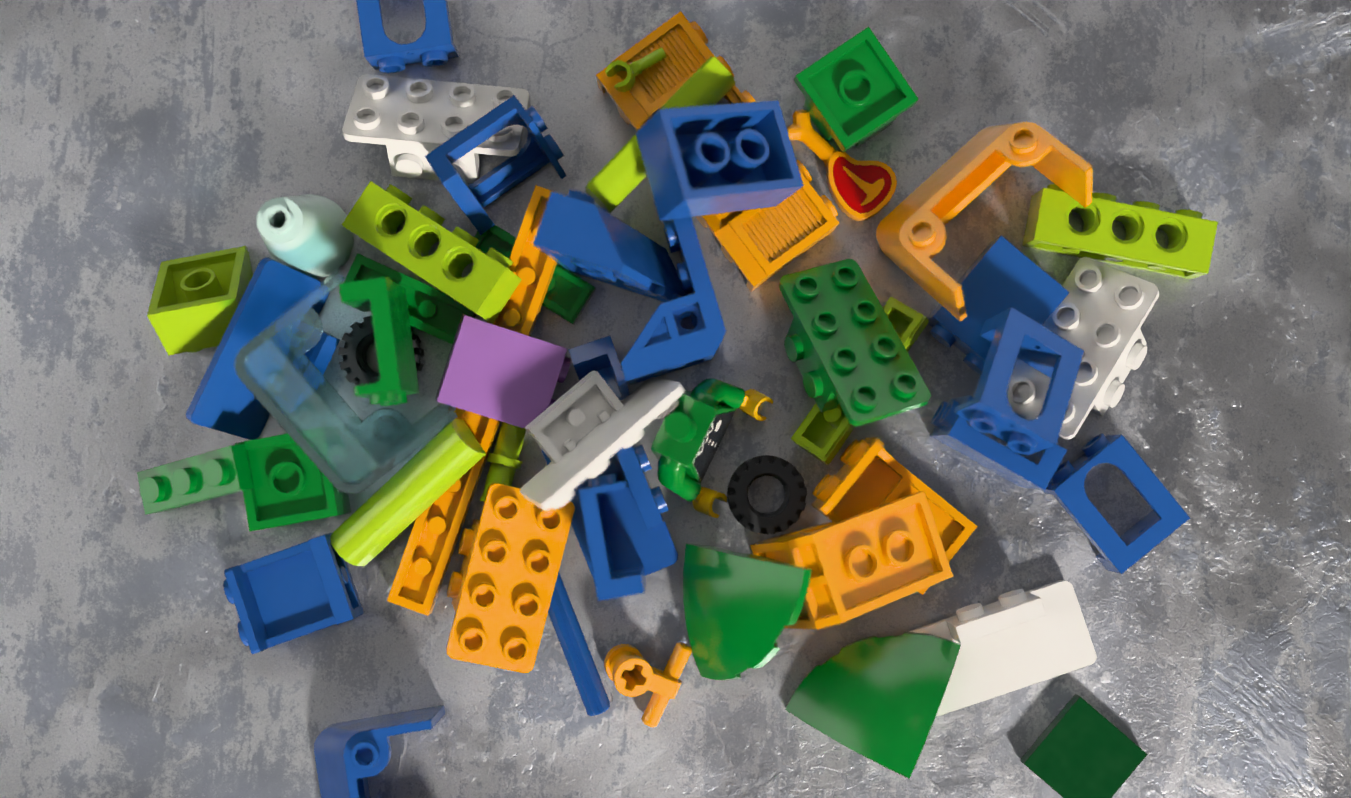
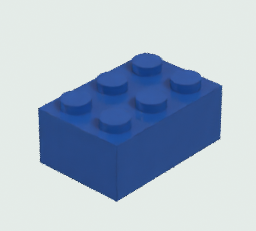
(718, 159)

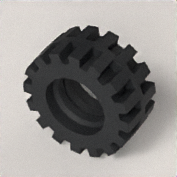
(791, 507)

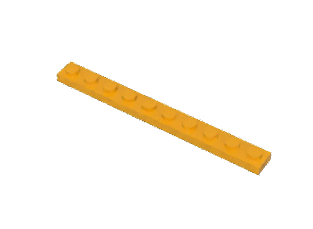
(440, 525)

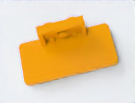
(506, 580)

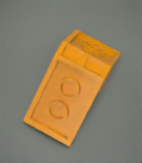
(863, 560)

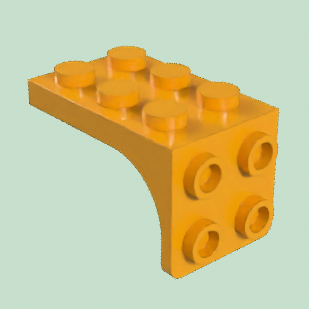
(875, 478)

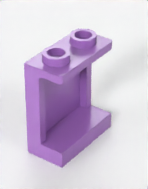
(501, 372)

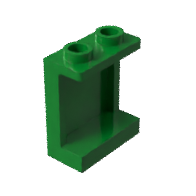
(392, 338)

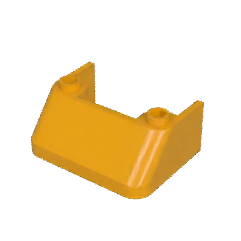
(917, 225)

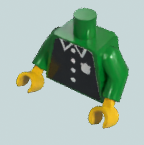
(693, 435)

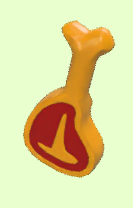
(856, 186)

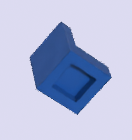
(601, 357)

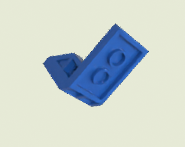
(663, 342)

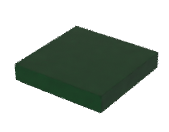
(1083, 753)

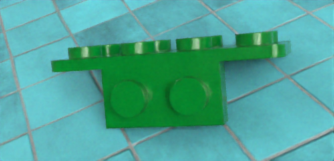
(848, 345)

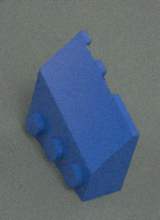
(605, 248)

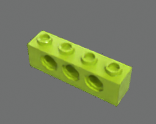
(376, 221)
(1188, 234)

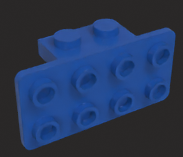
(222, 398)
(632, 516)

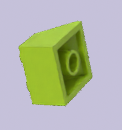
(198, 298)

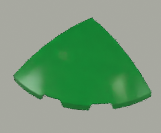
(738, 607)
(879, 696)

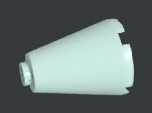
(305, 233)

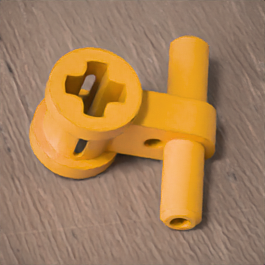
(640, 677)

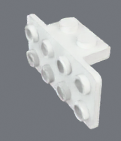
(423, 114)
(1103, 320)
(589, 428)
(1013, 643)

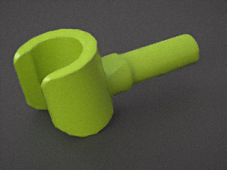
(633, 68)

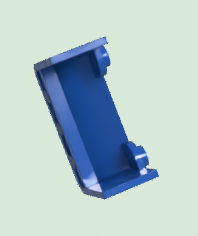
(362, 748)

